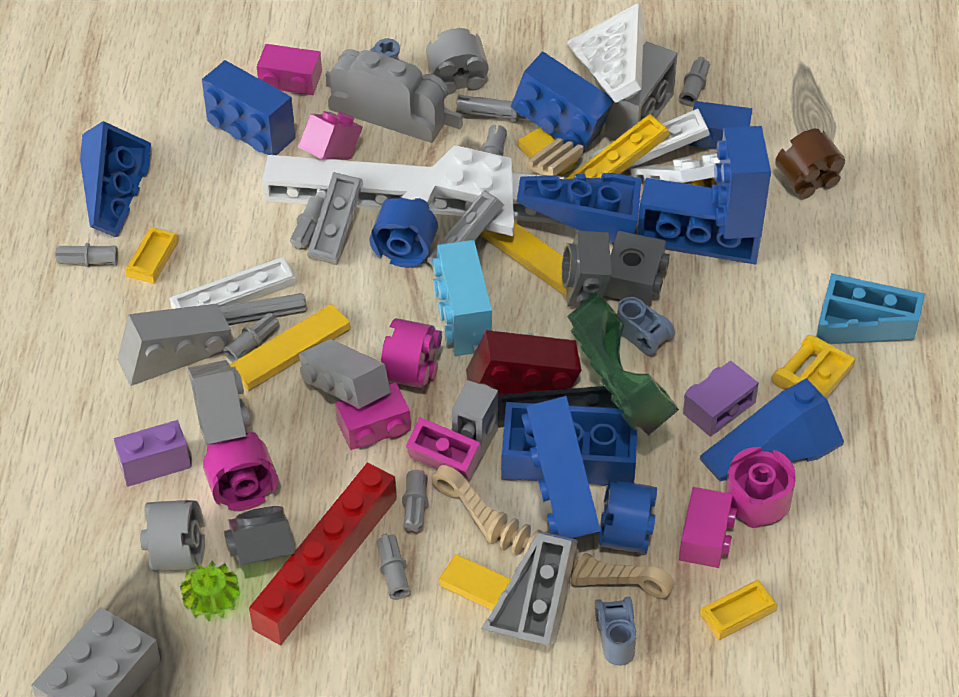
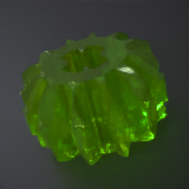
(210, 590)

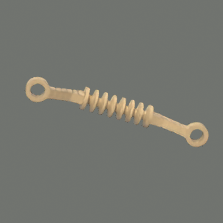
(585, 570)

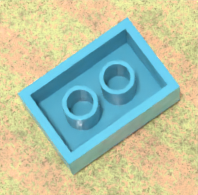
(463, 295)

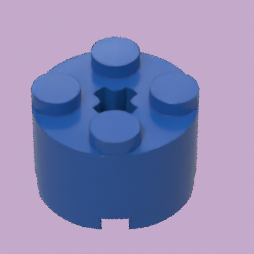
(404, 231)
(627, 516)

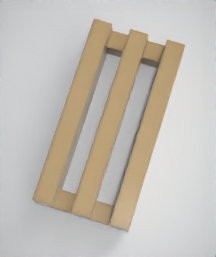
(551, 156)

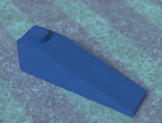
(585, 203)
(792, 423)

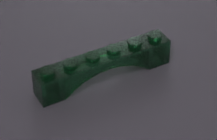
(639, 395)

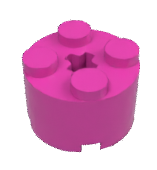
(411, 353)
(240, 472)
(760, 486)

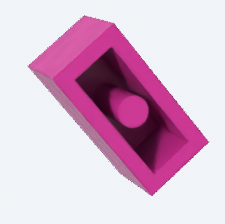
(290, 68)
(331, 135)
(375, 421)
(442, 446)
(705, 527)

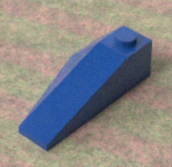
(111, 173)

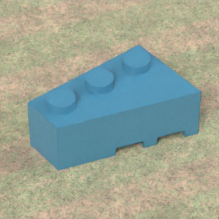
(868, 312)

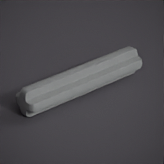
(258, 309)

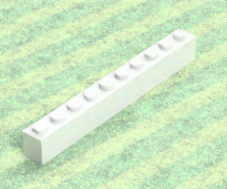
(299, 178)

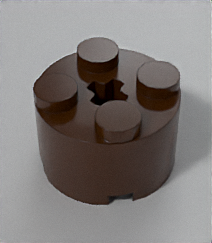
(810, 162)

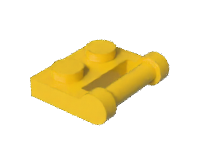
(824, 372)

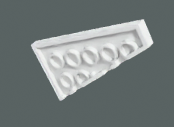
(614, 52)

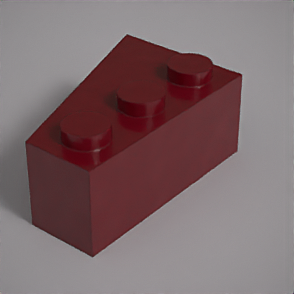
(524, 363)

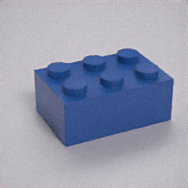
(561, 102)
(248, 108)
(741, 182)

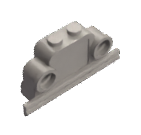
(390, 94)

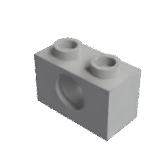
(476, 413)

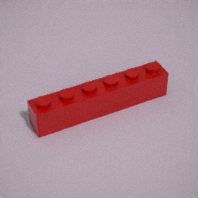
(323, 554)

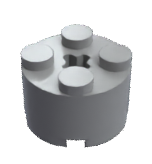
(458, 59)
(173, 534)

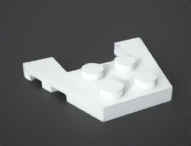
(682, 171)
(464, 176)

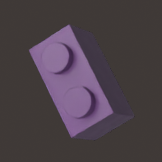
(720, 398)
(152, 453)

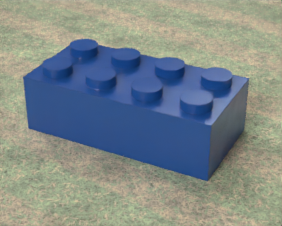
(687, 222)
(603, 438)
(562, 468)

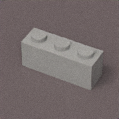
(344, 373)

